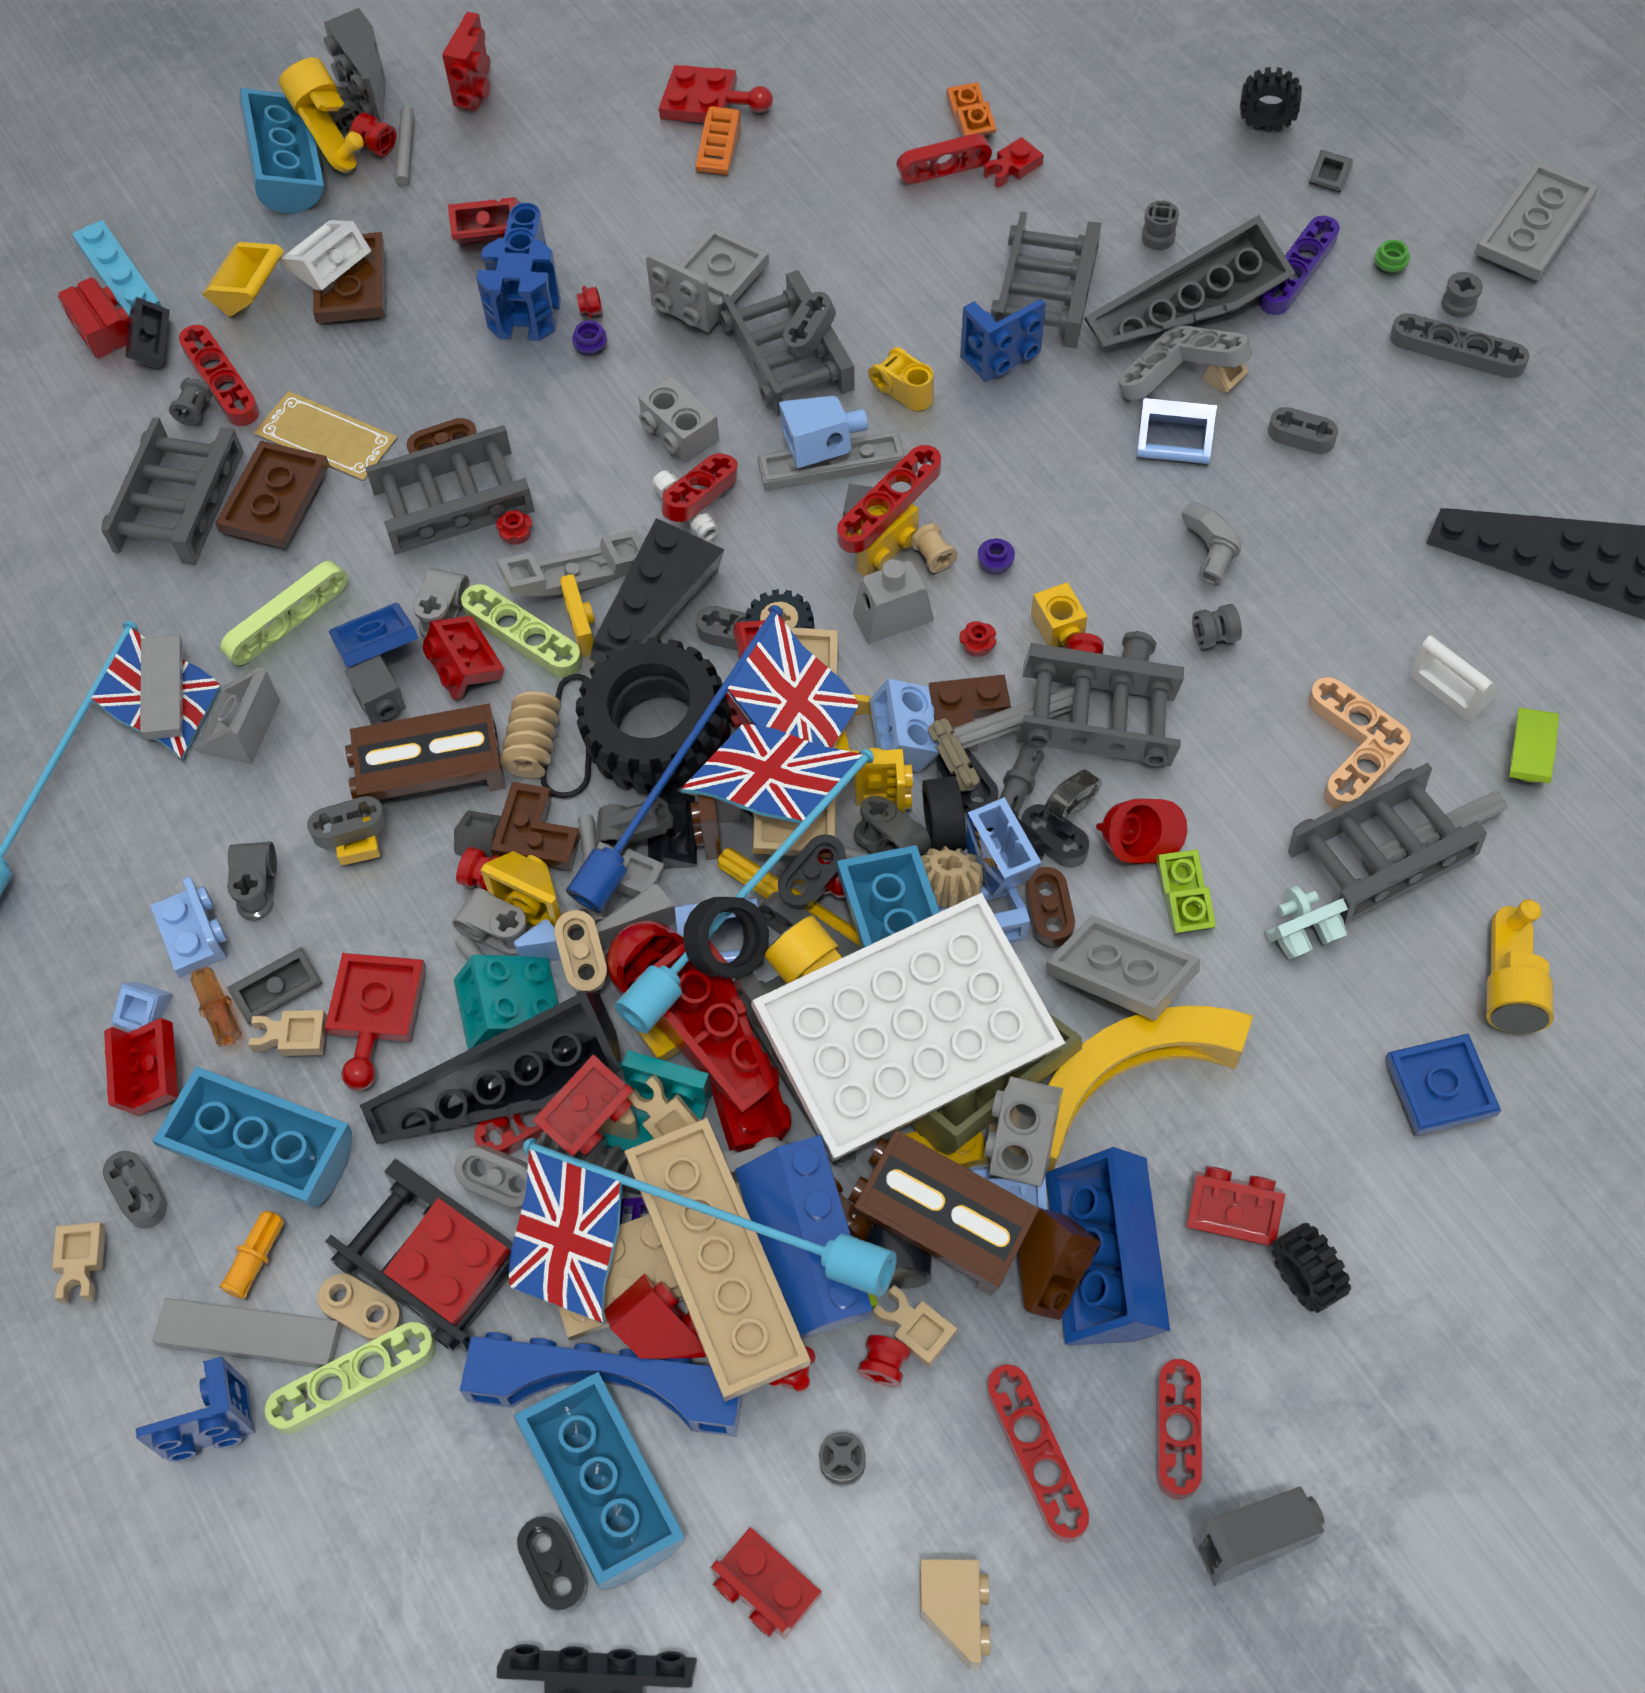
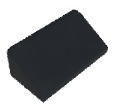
(678, 845)

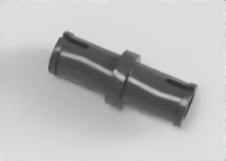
(1020, 779)

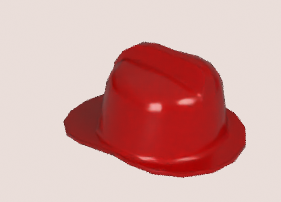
(1143, 829)

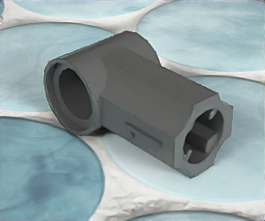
(615, 819)

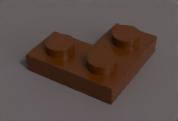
(969, 699)
(524, 829)

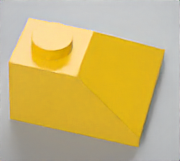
(524, 884)

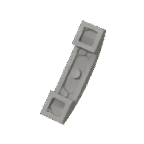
(590, 567)

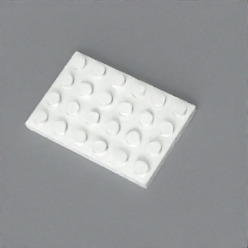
(906, 1025)

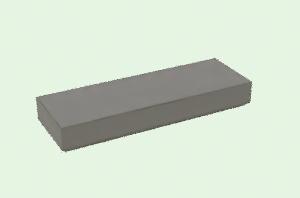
(161, 687)

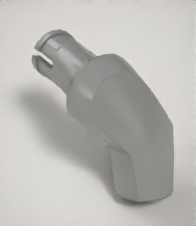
(1219, 536)

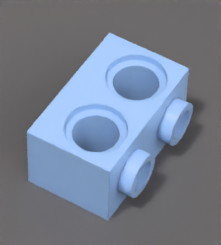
(902, 720)

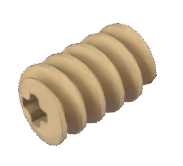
(530, 734)

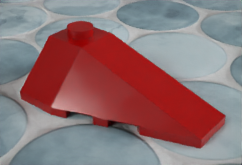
(715, 1034)

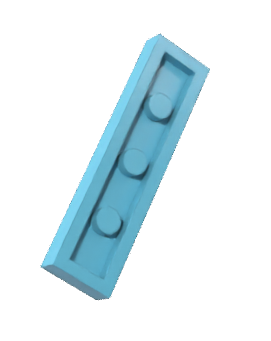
(113, 265)

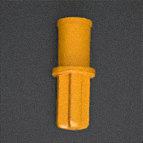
(252, 1255)

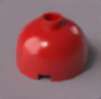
(637, 949)

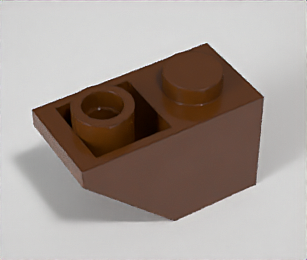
(1053, 1262)

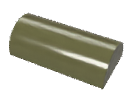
(963, 1119)

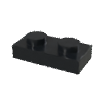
(147, 333)

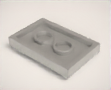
(1123, 967)

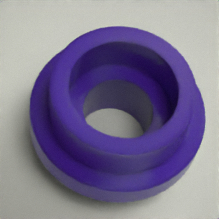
(589, 337)
(996, 563)

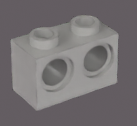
(678, 419)
(1030, 1132)

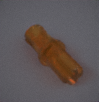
(215, 1007)

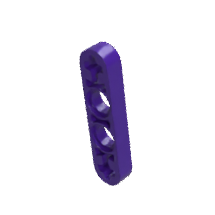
(1301, 265)

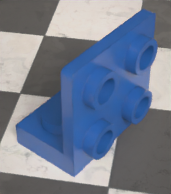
(998, 346)
(217, 1425)

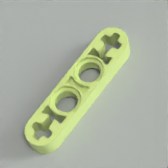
(525, 626)
(253, 637)
(353, 1383)

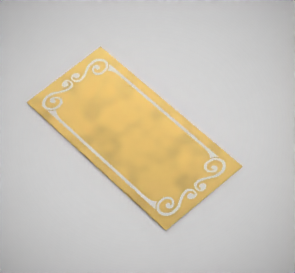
(324, 431)

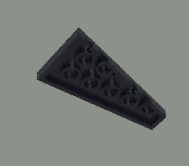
(1571, 555)

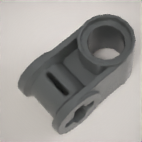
(888, 831)
(252, 878)

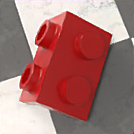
(141, 1067)
(584, 1106)

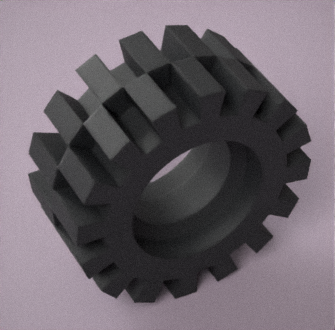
(1275, 85)
(1311, 1267)

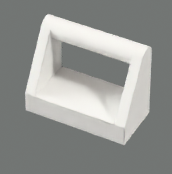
(326, 253)
(1452, 679)

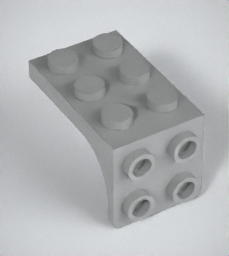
(696, 284)

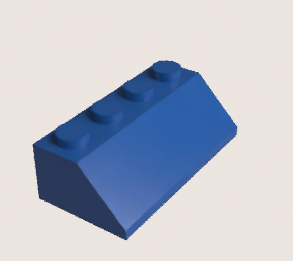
(798, 1195)
(1124, 1285)

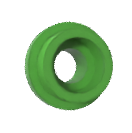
(1392, 256)

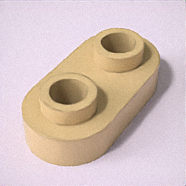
(582, 952)
(357, 1307)

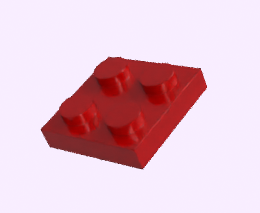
(447, 1261)

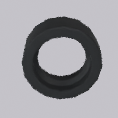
(944, 813)
(754, 937)

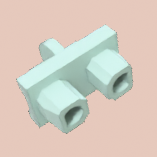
(1292, 935)

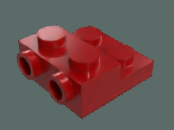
(467, 64)

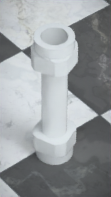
(701, 524)

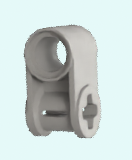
(439, 597)
(491, 921)

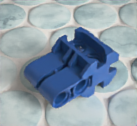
(520, 278)

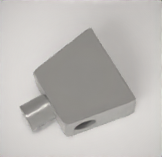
(891, 601)

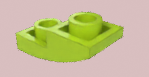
(1534, 745)
(1185, 892)

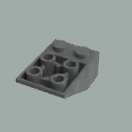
(357, 60)

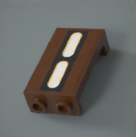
(425, 753)
(943, 1209)

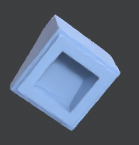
(539, 942)
(139, 1005)

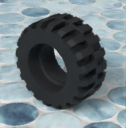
(642, 673)

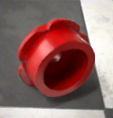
(589, 302)
(513, 533)
(978, 646)

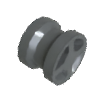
(1462, 294)
(837, 1452)

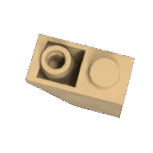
(951, 1606)

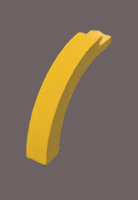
(1178, 1033)

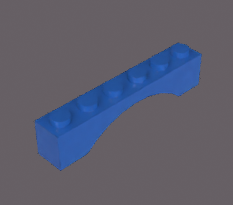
(511, 1371)

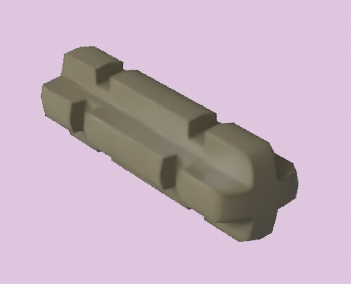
(953, 754)

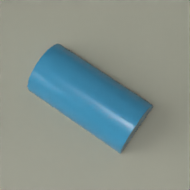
(280, 152)
(886, 892)
(257, 1137)
(600, 1482)

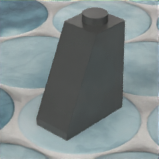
(1258, 1534)

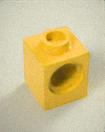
(1058, 604)

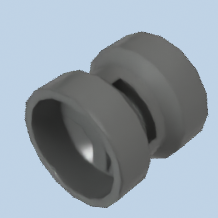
(347, 113)
(1160, 225)
(1216, 626)

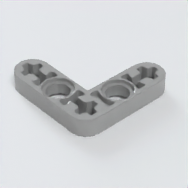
(1181, 345)

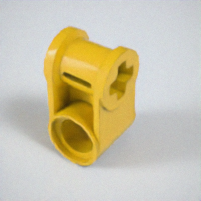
(906, 379)

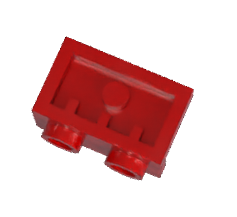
(461, 654)
(761, 1121)
(1234, 1206)
(765, 1584)

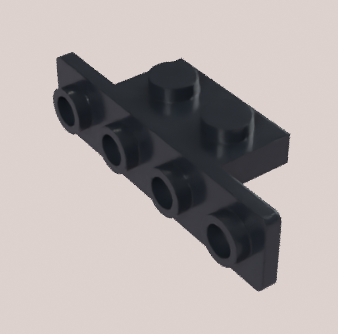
(584, 1672)

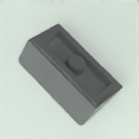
(274, 984)

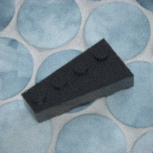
(658, 585)

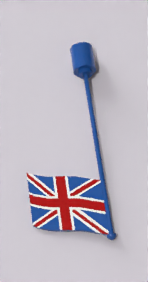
(777, 688)

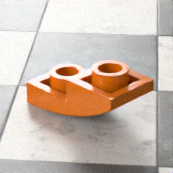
(970, 110)

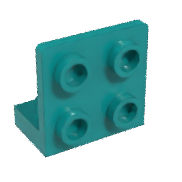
(501, 993)
(689, 1083)

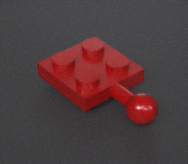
(696, 89)
(373, 1001)

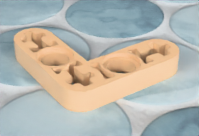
(1371, 746)

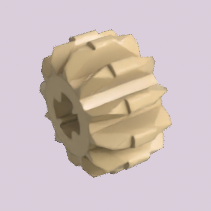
(952, 875)

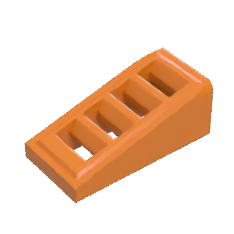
(718, 122)

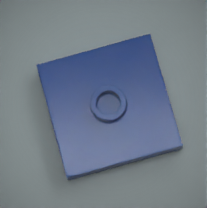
(372, 634)
(1442, 1084)

